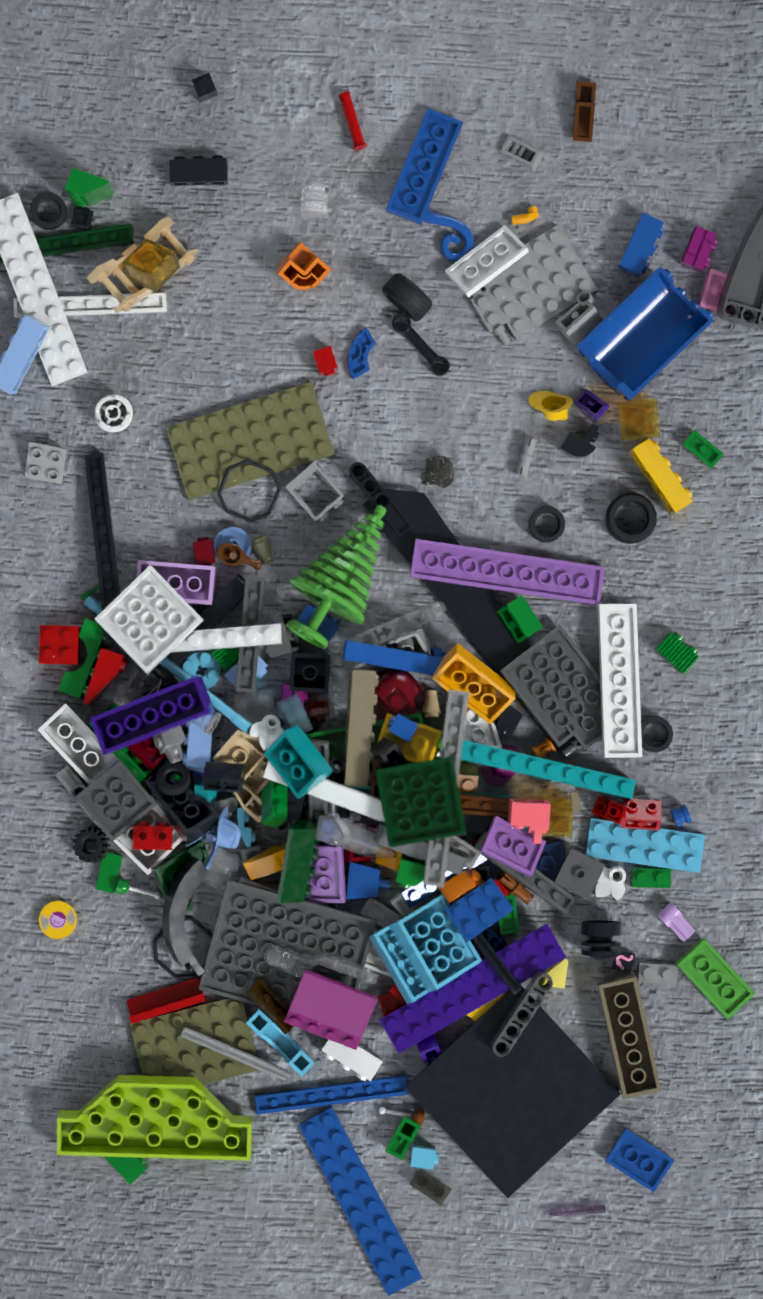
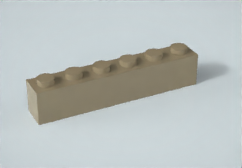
(359, 727)

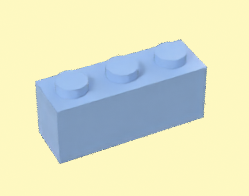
(198, 744)

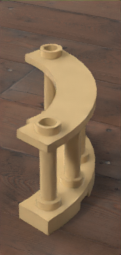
(114, 267)

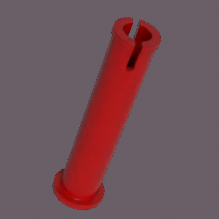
(352, 121)

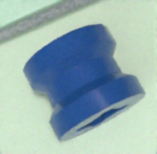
(681, 815)

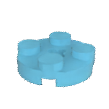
(204, 660)

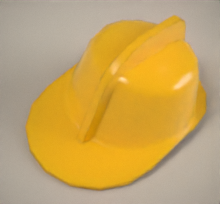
(551, 404)

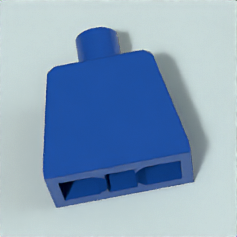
(365, 881)

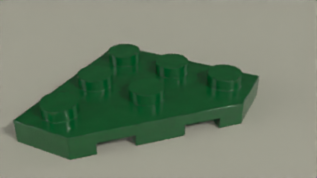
(168, 869)

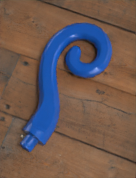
(444, 220)

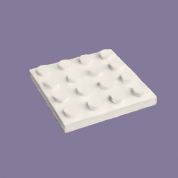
(149, 619)

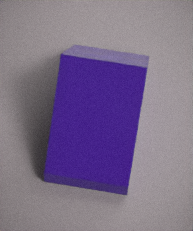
(591, 405)

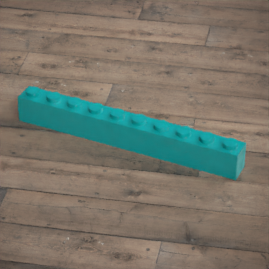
(547, 769)

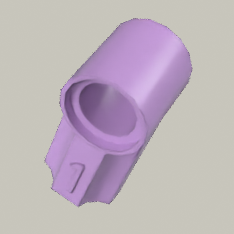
(672, 918)

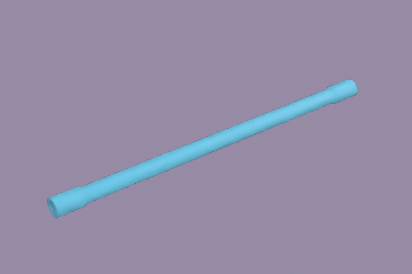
(237, 719)

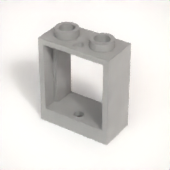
(301, 478)

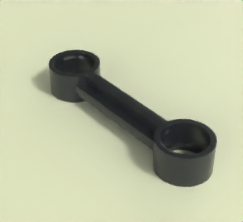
(420, 345)

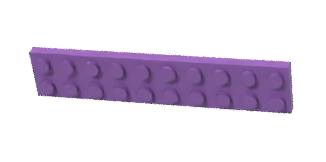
(507, 572)

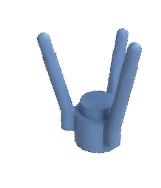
(211, 838)

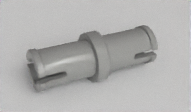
(526, 457)

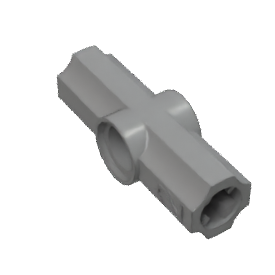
(71, 783)

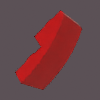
(609, 810)

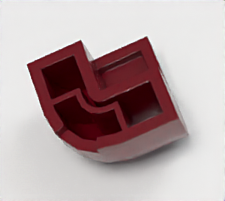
(397, 688)

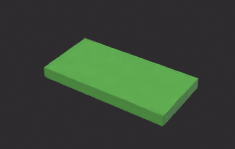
(715, 978)

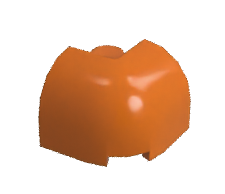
(302, 268)

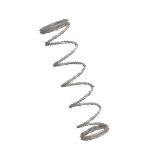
(209, 729)

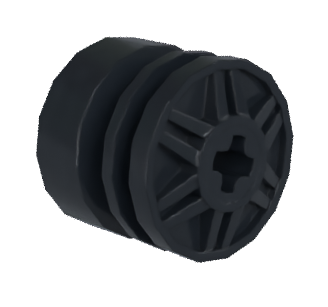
(601, 938)

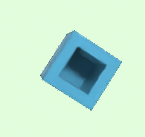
(423, 1157)

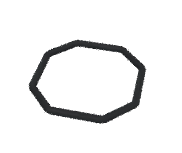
(256, 465)
(163, 965)

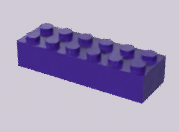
(152, 715)

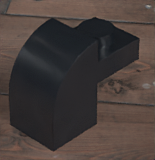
(580, 448)

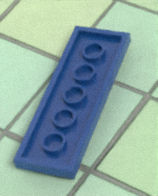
(424, 166)

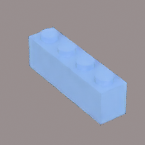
(21, 352)

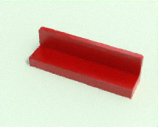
(165, 1000)

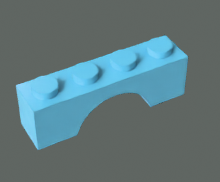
(289, 1049)

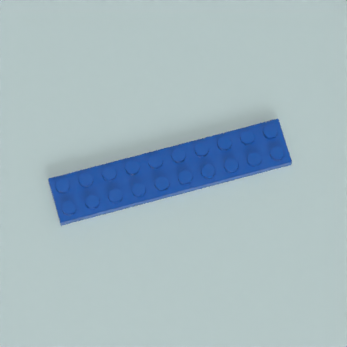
(360, 1201)

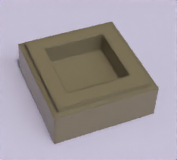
(574, 799)

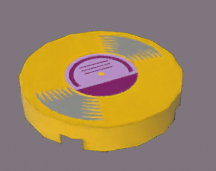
(58, 919)

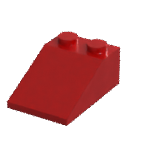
(106, 671)

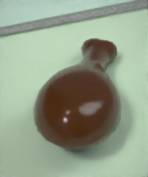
(233, 555)

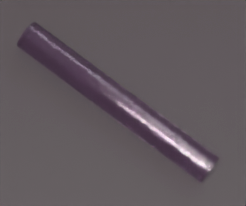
(576, 1210)

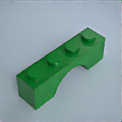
(76, 681)

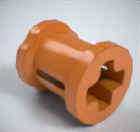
(544, 748)

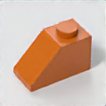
(461, 885)

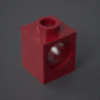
(204, 551)

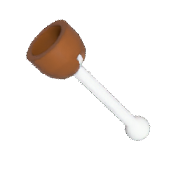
(417, 1115)

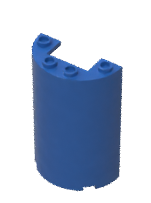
(644, 334)

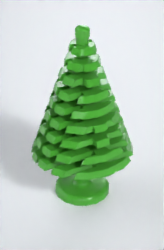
(340, 578)

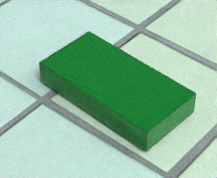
(109, 872)

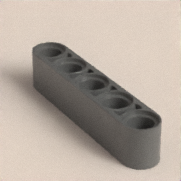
(456, 857)
(521, 1023)

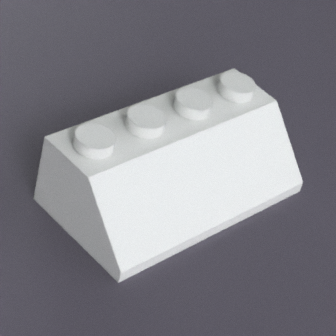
(77, 744)

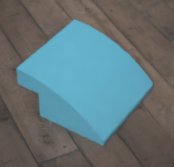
(424, 950)

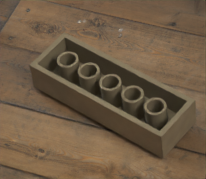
(629, 1036)

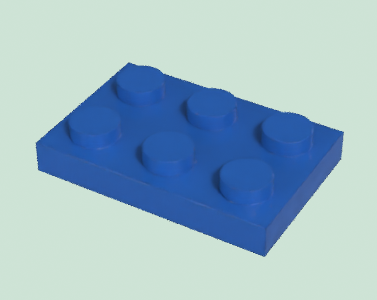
(478, 910)
(639, 1160)

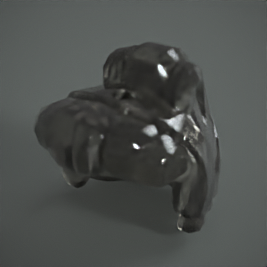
(438, 471)

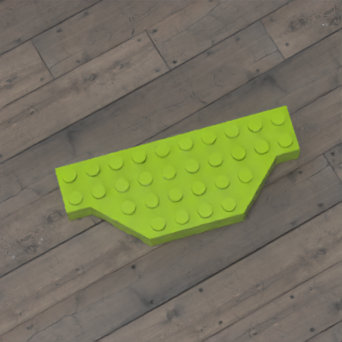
(155, 1121)

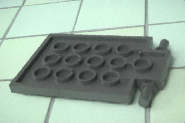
(559, 690)

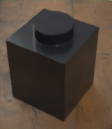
(204, 87)
(508, 720)

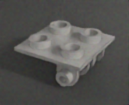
(45, 462)

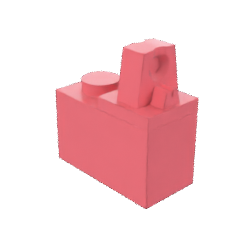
(530, 813)

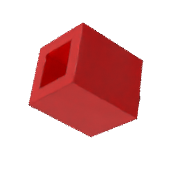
(325, 361)

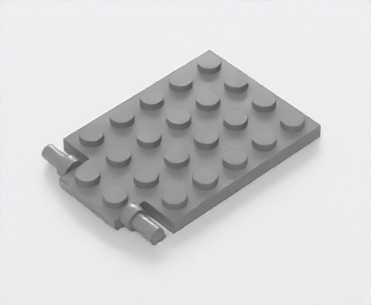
(533, 287)

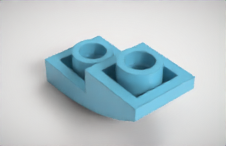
(246, 832)

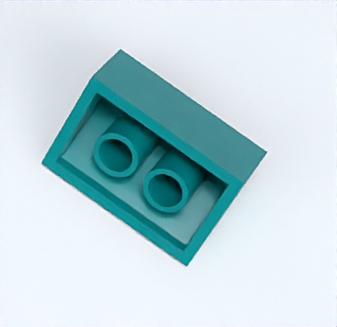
(297, 761)

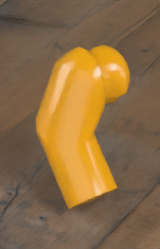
(525, 218)

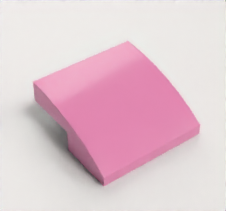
(712, 290)

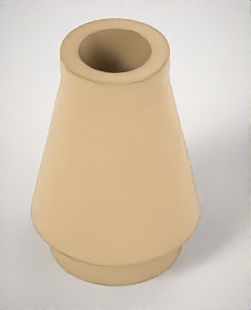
(431, 706)

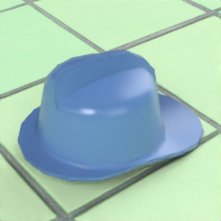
(228, 832)

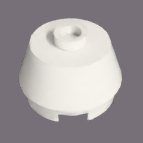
(113, 413)

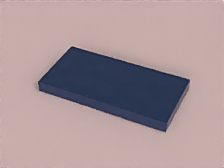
(548, 863)

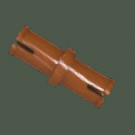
(515, 888)

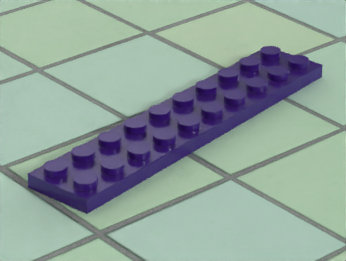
(471, 989)

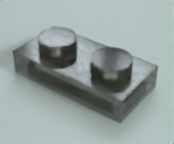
(430, 1186)

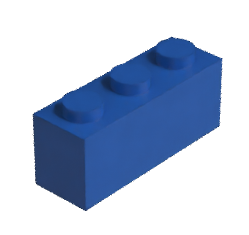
(642, 245)

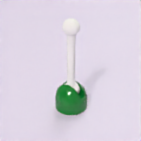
(123, 886)

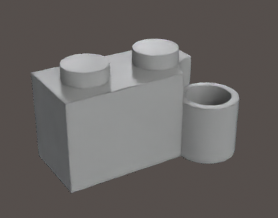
(579, 318)

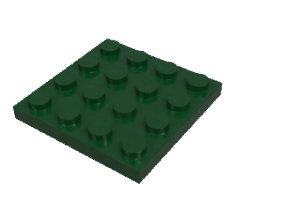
(421, 802)

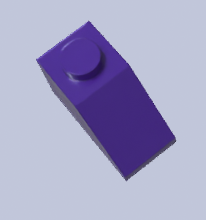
(429, 1049)

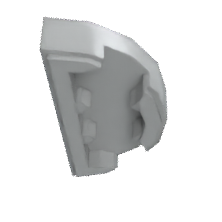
(231, 802)

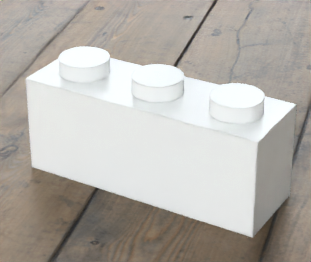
(359, 1060)

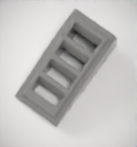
(525, 162)

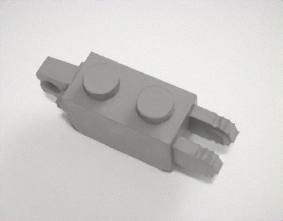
(170, 744)

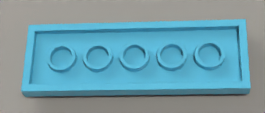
(646, 847)

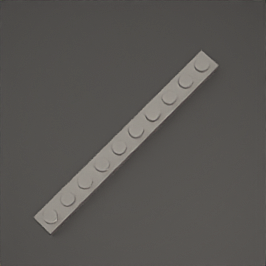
(451, 746)

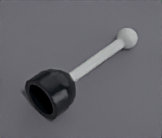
(337, 768)

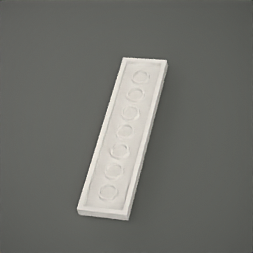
(619, 681)

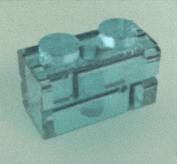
(293, 713)

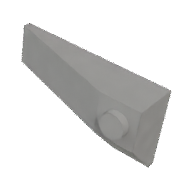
(413, 641)

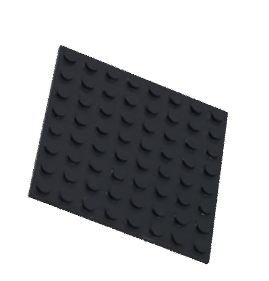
(517, 1106)

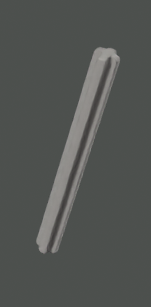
(234, 1053)

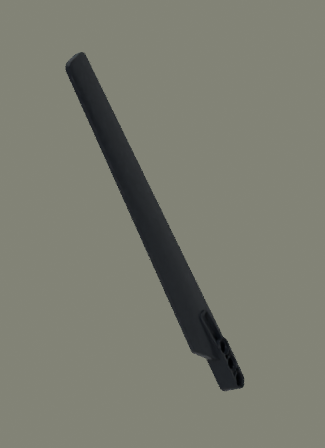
(472, 608)

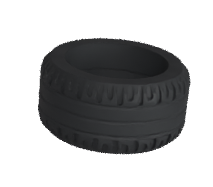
(407, 297)
(645, 503)

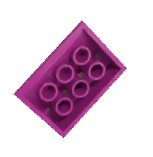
(330, 1009)

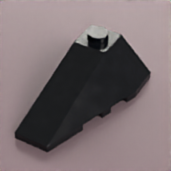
(186, 812)

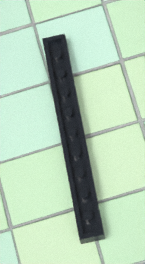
(102, 531)

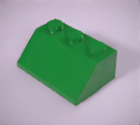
(87, 188)
(410, 871)

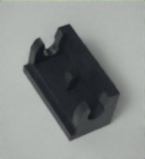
(223, 777)

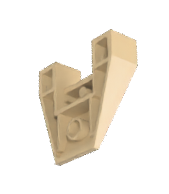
(247, 751)

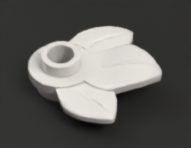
(265, 732)
(608, 885)

